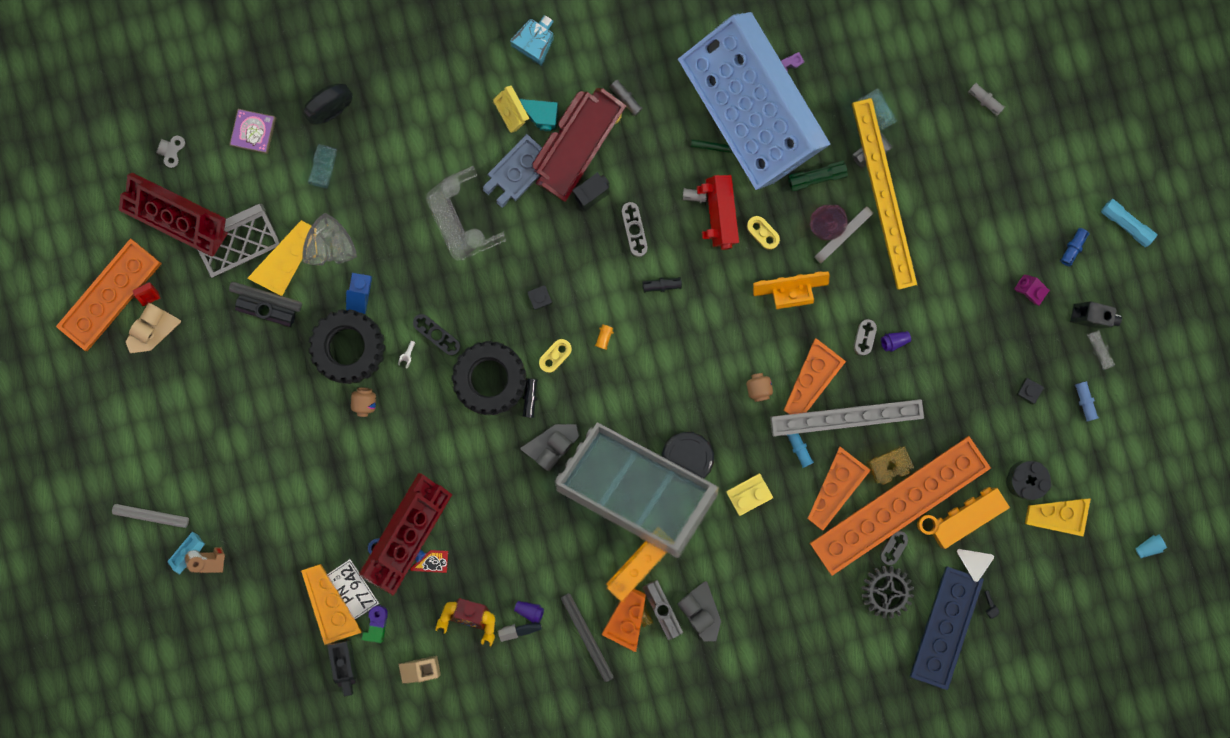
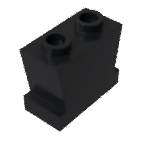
(591, 191)

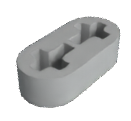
(869, 338)

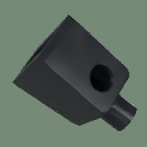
(1095, 315)

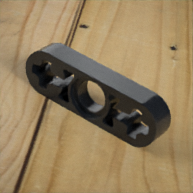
(422, 330)

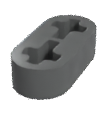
(889, 545)

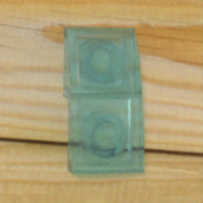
(322, 166)

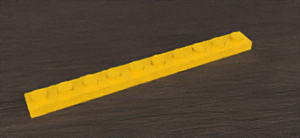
(884, 193)

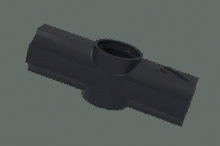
(254, 308)

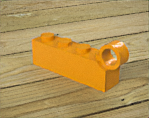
(967, 518)

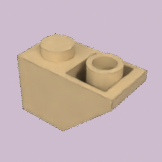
(420, 670)

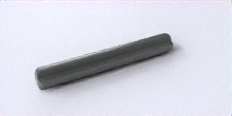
(265, 296)

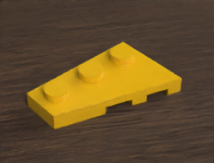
(1060, 516)

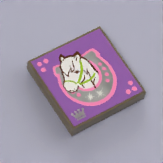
(252, 131)

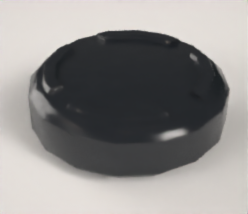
(327, 103)
(690, 452)

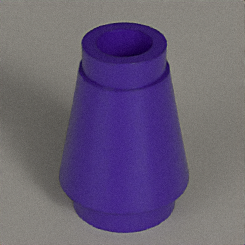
(893, 341)
(530, 611)

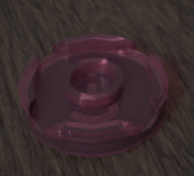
(828, 222)

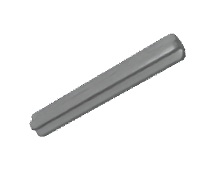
(149, 515)

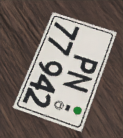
(353, 589)

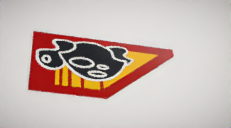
(432, 562)

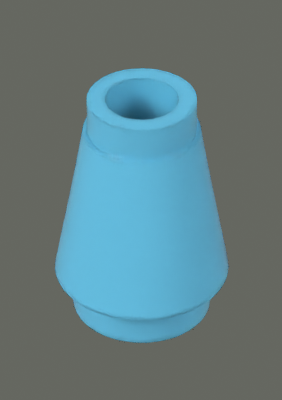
(1151, 546)

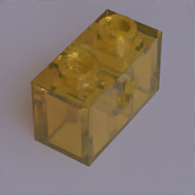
(879, 465)

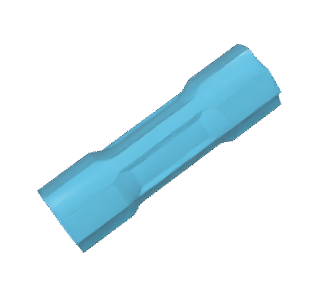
(1140, 232)

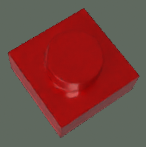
(146, 294)

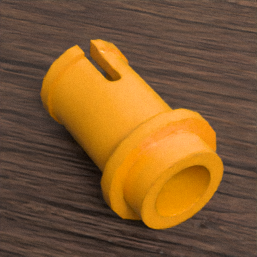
(604, 336)

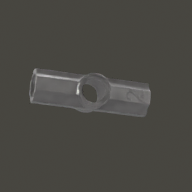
(668, 621)

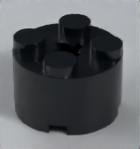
(1019, 474)

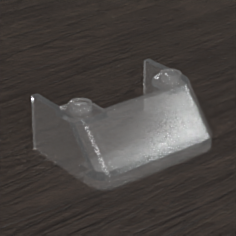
(459, 243)

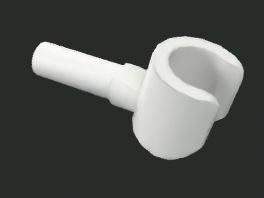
(406, 357)

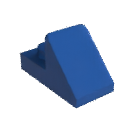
(358, 293)

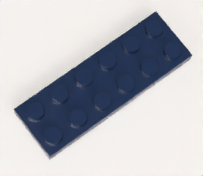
(946, 628)

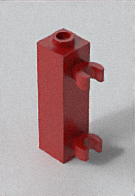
(721, 211)

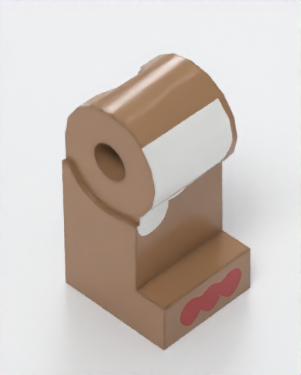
(205, 562)

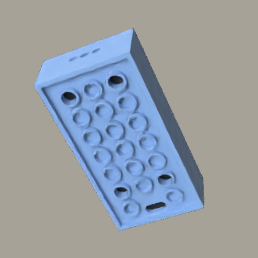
(753, 100)

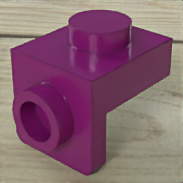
(1032, 289)

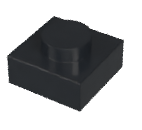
(539, 297)
(1030, 390)

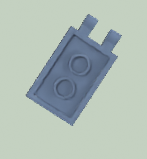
(514, 172)

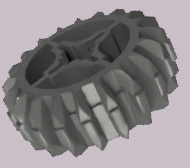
(904, 594)

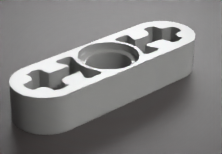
(636, 214)

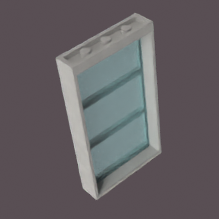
(636, 489)

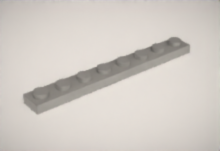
(846, 417)

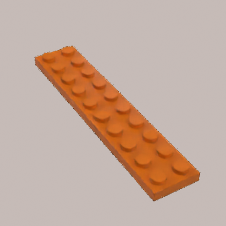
(900, 505)

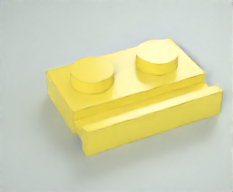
(510, 109)
(749, 494)

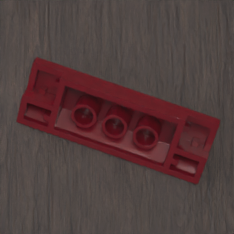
(173, 214)
(405, 534)

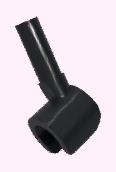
(993, 611)

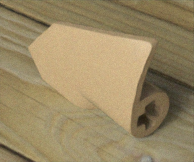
(150, 329)

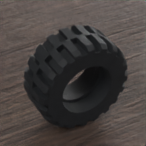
(322, 338)
(463, 372)

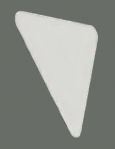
(975, 562)

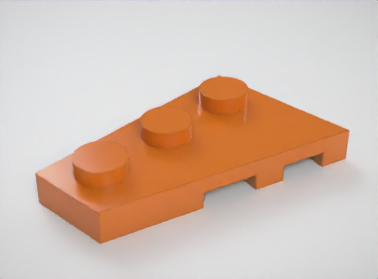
(626, 620)

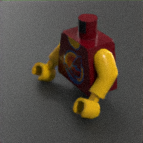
(468, 614)

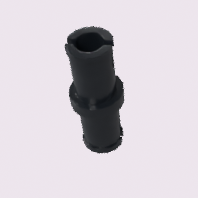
(662, 284)
(530, 398)

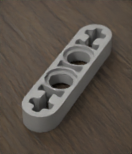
(852, 226)

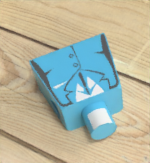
(534, 39)

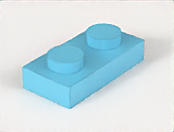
(177, 561)

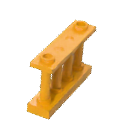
(634, 569)

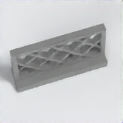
(233, 223)

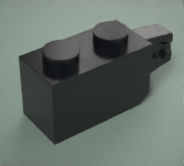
(343, 665)

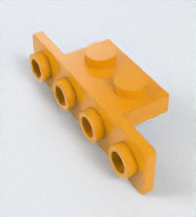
(791, 290)

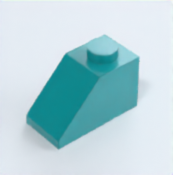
(541, 113)

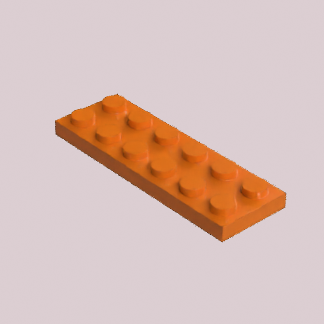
(108, 295)

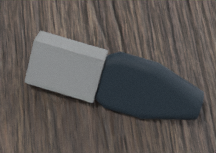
(512, 632)

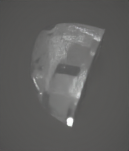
(327, 242)

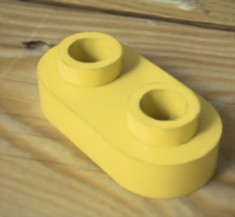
(764, 232)
(555, 356)

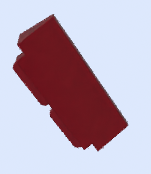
(575, 145)

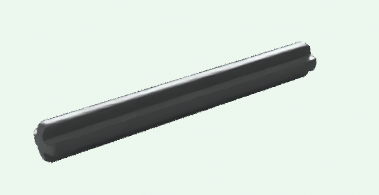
(587, 637)

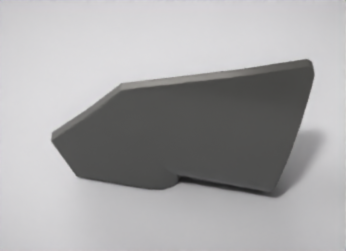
(552, 444)
(702, 612)

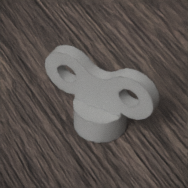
(170, 150)

